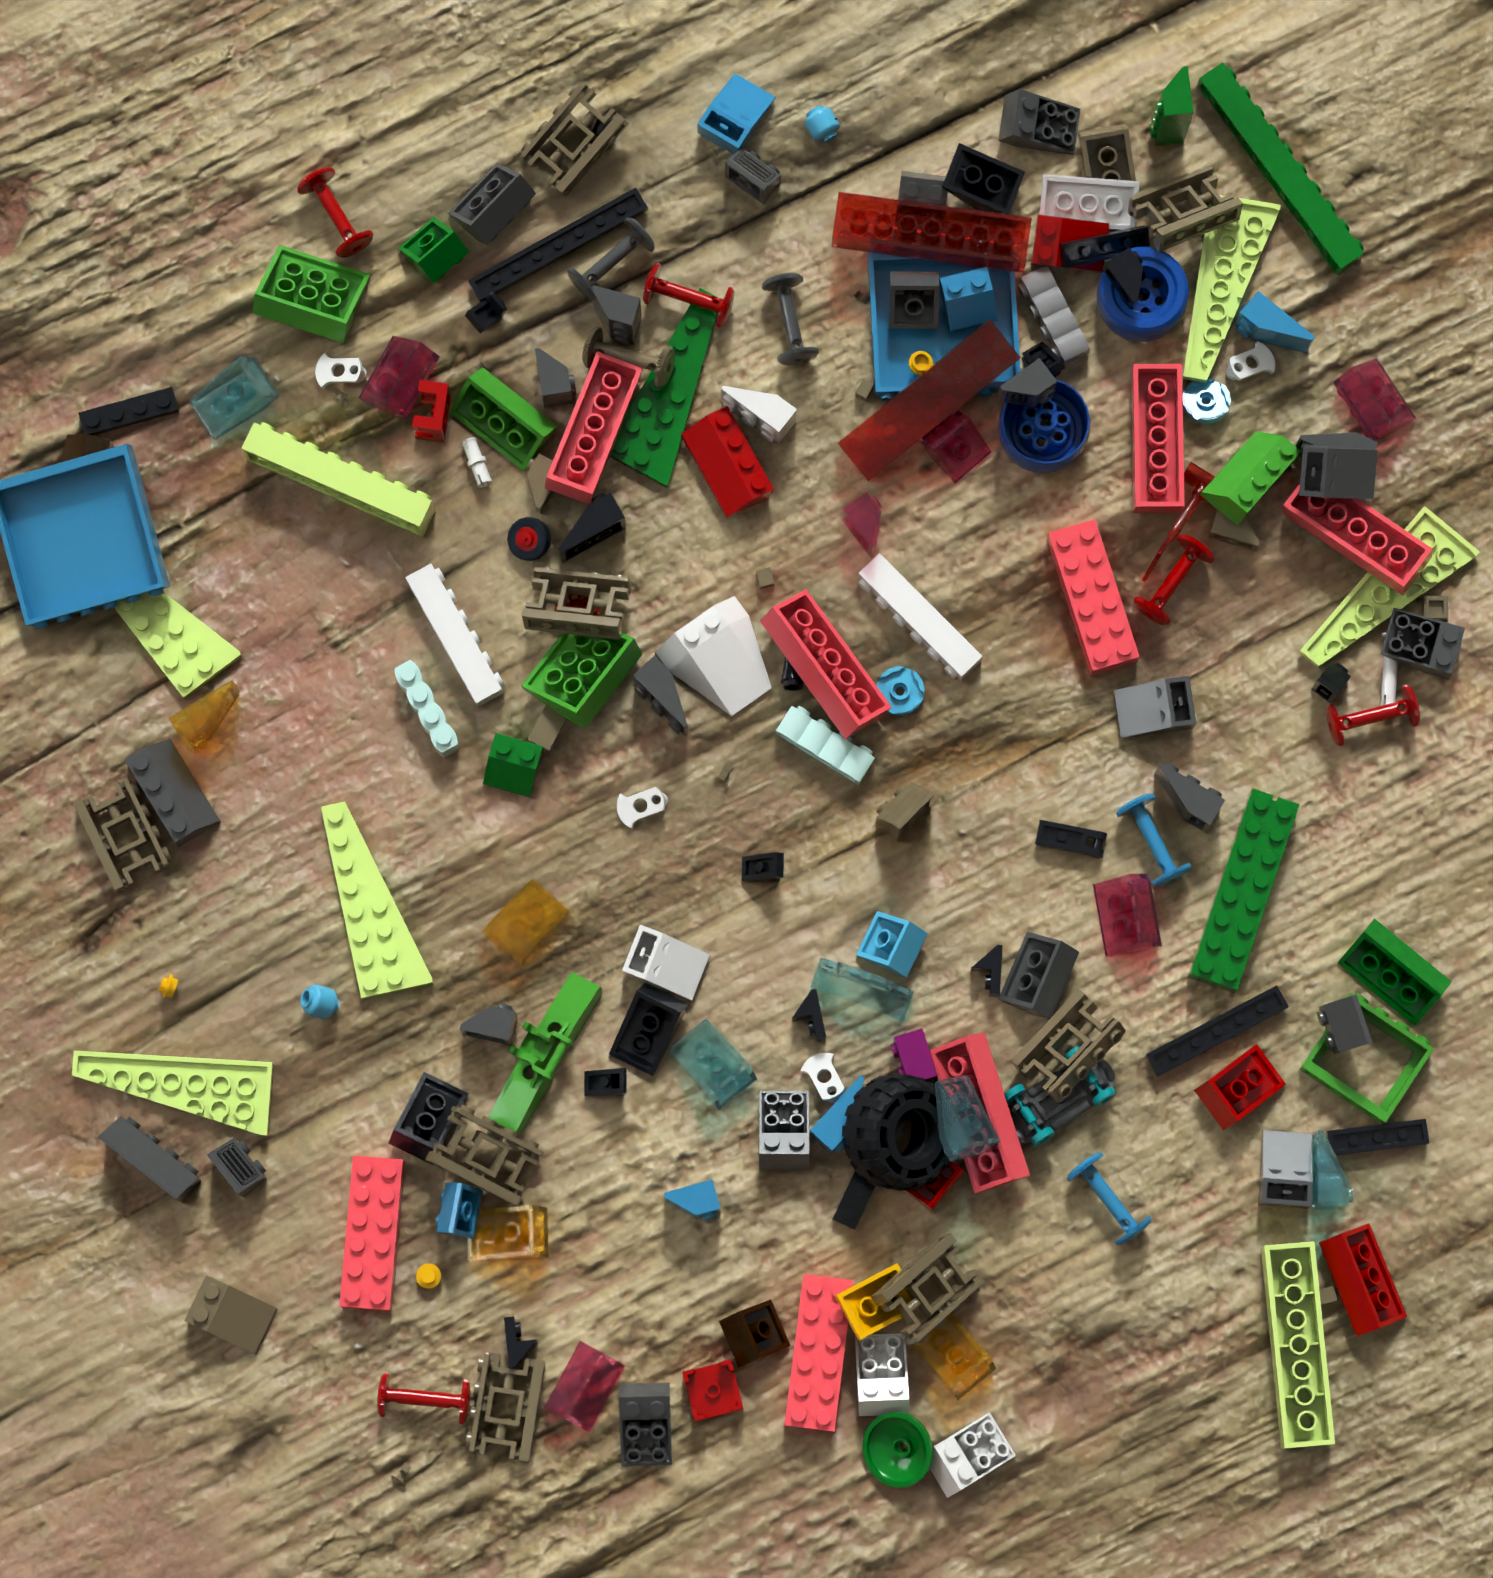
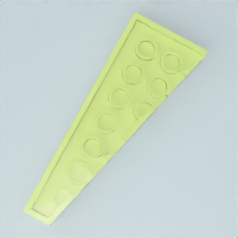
(1222, 279)
(1373, 601)
(177, 641)
(378, 937)
(211, 1088)

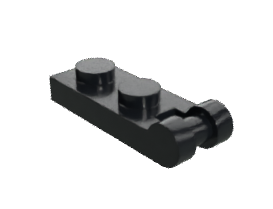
(1070, 838)

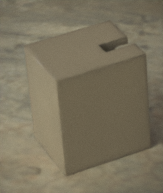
(864, 390)
(765, 578)
(1327, 1295)

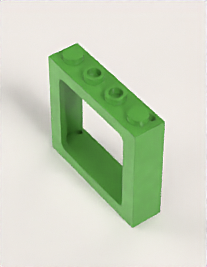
(1399, 1031)

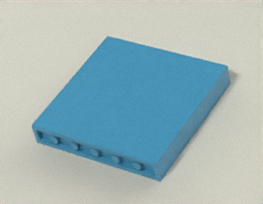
(895, 345)
(80, 537)

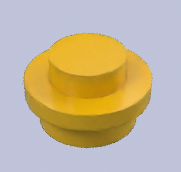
(920, 362)
(168, 986)
(428, 1276)

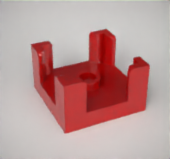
(438, 396)
(712, 1390)

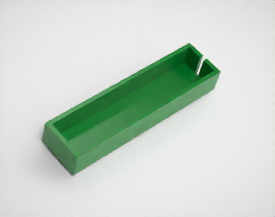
(1243, 891)

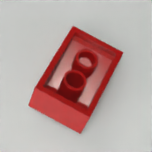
(1055, 230)
(1240, 1087)

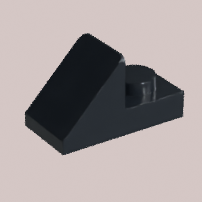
(1047, 356)
(763, 867)
(991, 963)
(811, 1009)
(605, 1082)
(516, 1349)

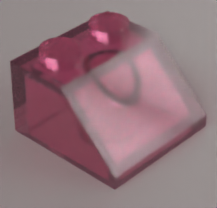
(955, 445)
(863, 521)

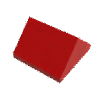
(932, 1193)

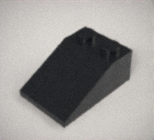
(982, 181)
(596, 524)
(648, 1028)
(426, 1116)

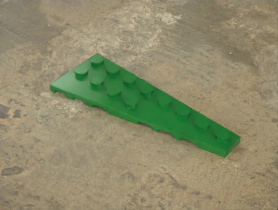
(659, 415)

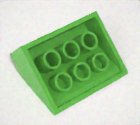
(310, 293)
(582, 674)

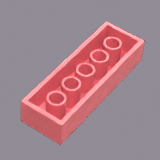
(593, 428)
(1157, 438)
(1362, 537)
(1092, 597)
(825, 663)
(1005, 1160)
(372, 1233)
(817, 1355)

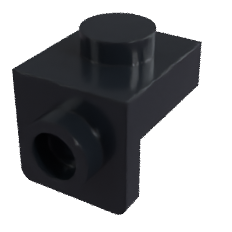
(487, 312)

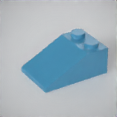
(1271, 325)
(829, 1128)

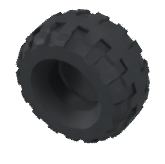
(872, 1128)

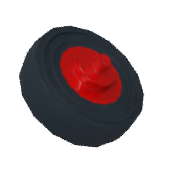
(529, 538)

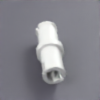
(476, 462)

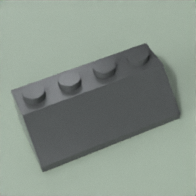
(172, 791)
(150, 1158)

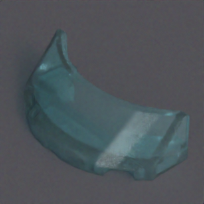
(862, 988)

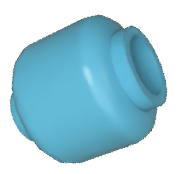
(822, 124)
(319, 1001)

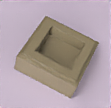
(1436, 607)

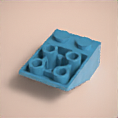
(735, 114)

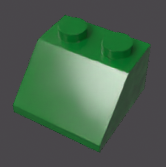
(434, 249)
(513, 765)

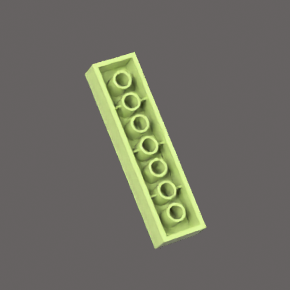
(338, 479)
(1297, 1345)

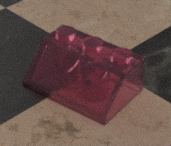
(397, 376)
(1374, 399)
(1127, 915)
(584, 1386)

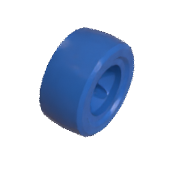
(1162, 319)
(1054, 454)

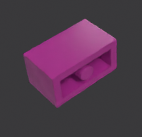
(914, 1055)

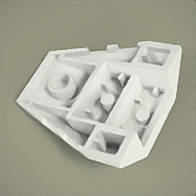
(719, 657)

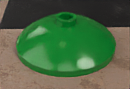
(885, 1450)

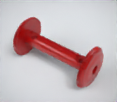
(319, 179)
(688, 295)
(1175, 577)
(1373, 715)
(423, 1398)

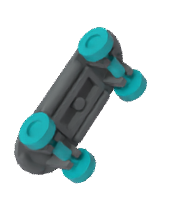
(1039, 1115)

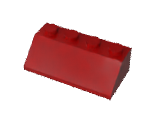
(727, 462)
(1362, 1279)

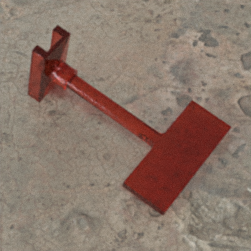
(1199, 480)

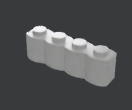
(1054, 315)

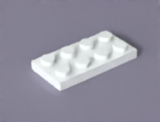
(1088, 199)

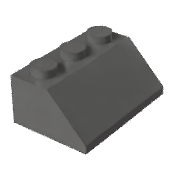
(492, 203)
(618, 314)
(1039, 975)

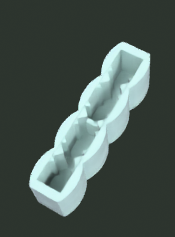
(424, 705)
(825, 745)

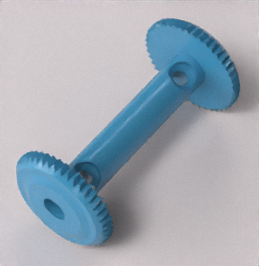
(1153, 839)
(1109, 1198)

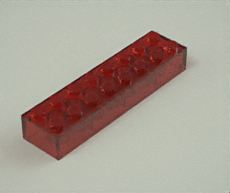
(931, 232)
(928, 399)

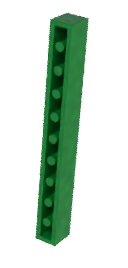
(1280, 168)

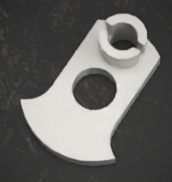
(326, 366)
(1238, 368)
(626, 805)
(818, 1064)

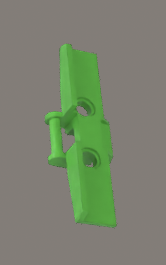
(523, 1095)

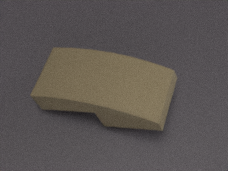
(547, 728)

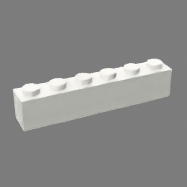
(919, 617)
(454, 635)

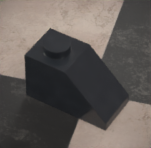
(1125, 275)
(1331, 682)

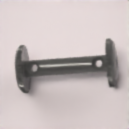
(612, 258)
(786, 282)

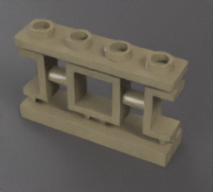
(589, 150)
(1191, 223)
(576, 620)
(105, 843)
(1056, 1033)
(477, 1172)
(917, 1272)
(524, 1409)

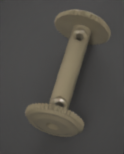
(661, 366)

